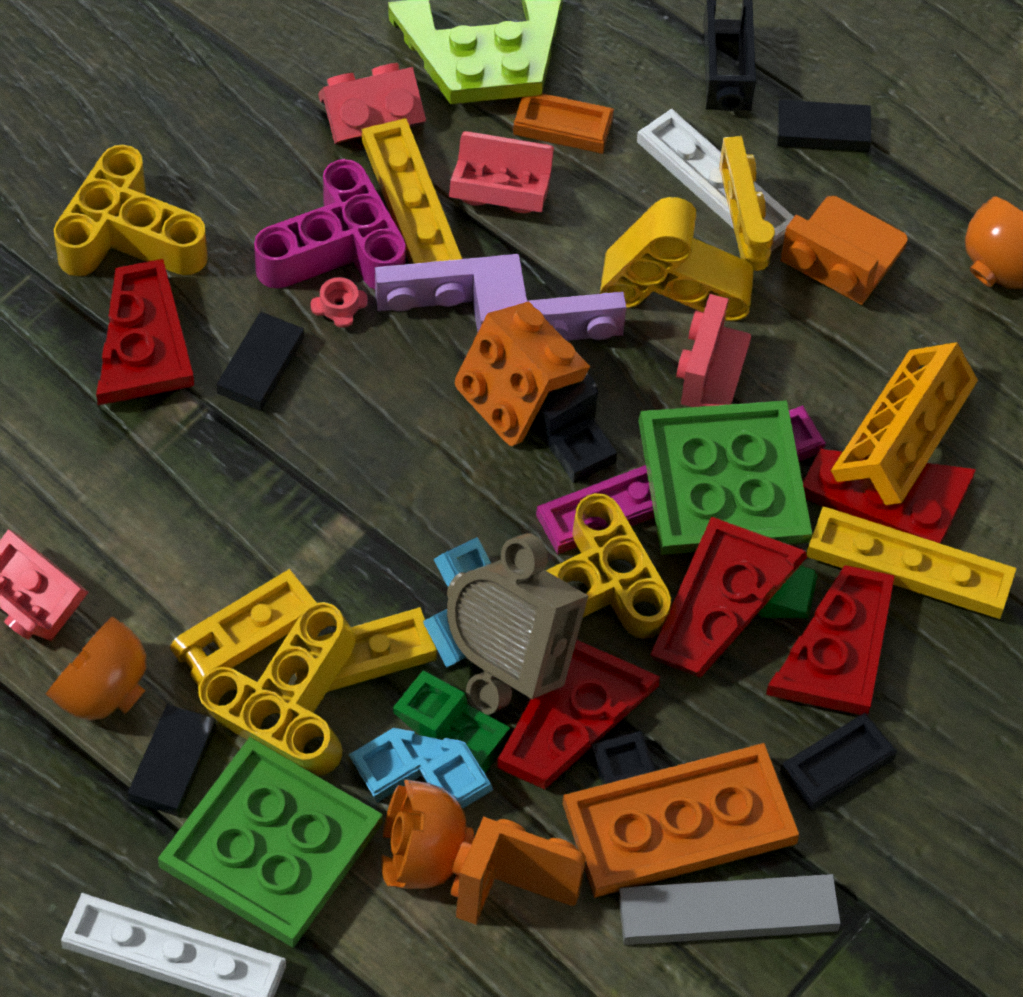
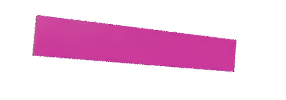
(633, 491)

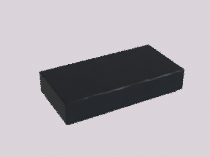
(824, 125)
(260, 361)
(172, 760)
(838, 761)

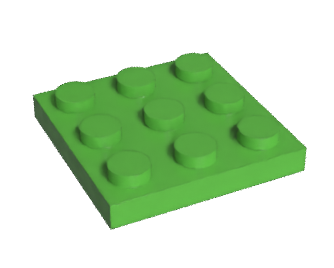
(724, 465)
(271, 841)

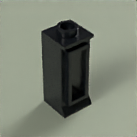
(730, 91)

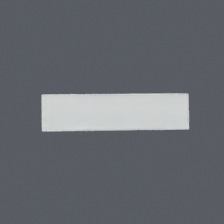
(696, 165)
(170, 951)

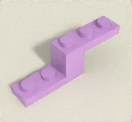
(491, 286)

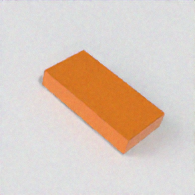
(564, 122)

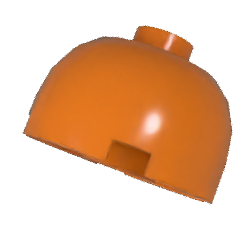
(996, 244)
(102, 674)
(425, 836)

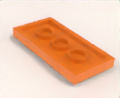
(680, 819)

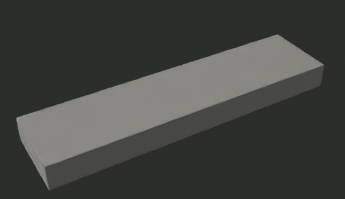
(728, 909)

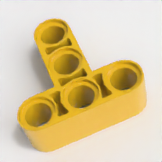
(118, 215)
(666, 259)
(604, 583)
(293, 702)

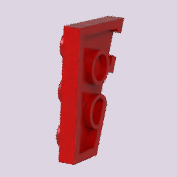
(144, 337)
(924, 511)
(722, 593)
(841, 647)
(569, 719)

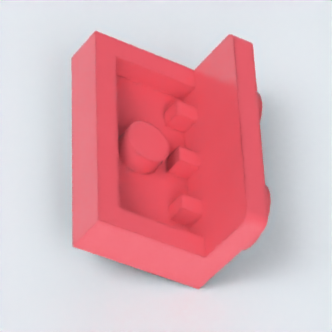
(371, 101)
(502, 172)
(716, 358)
(34, 590)

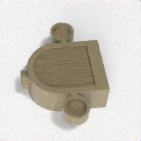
(514, 624)

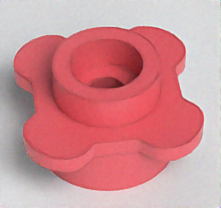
(339, 290)

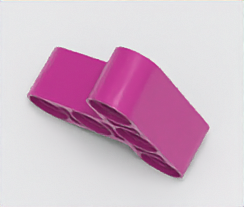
(344, 231)

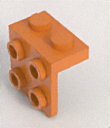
(842, 248)
(514, 368)
(516, 857)

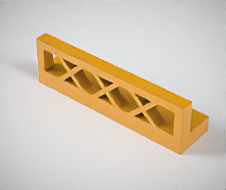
(918, 411)

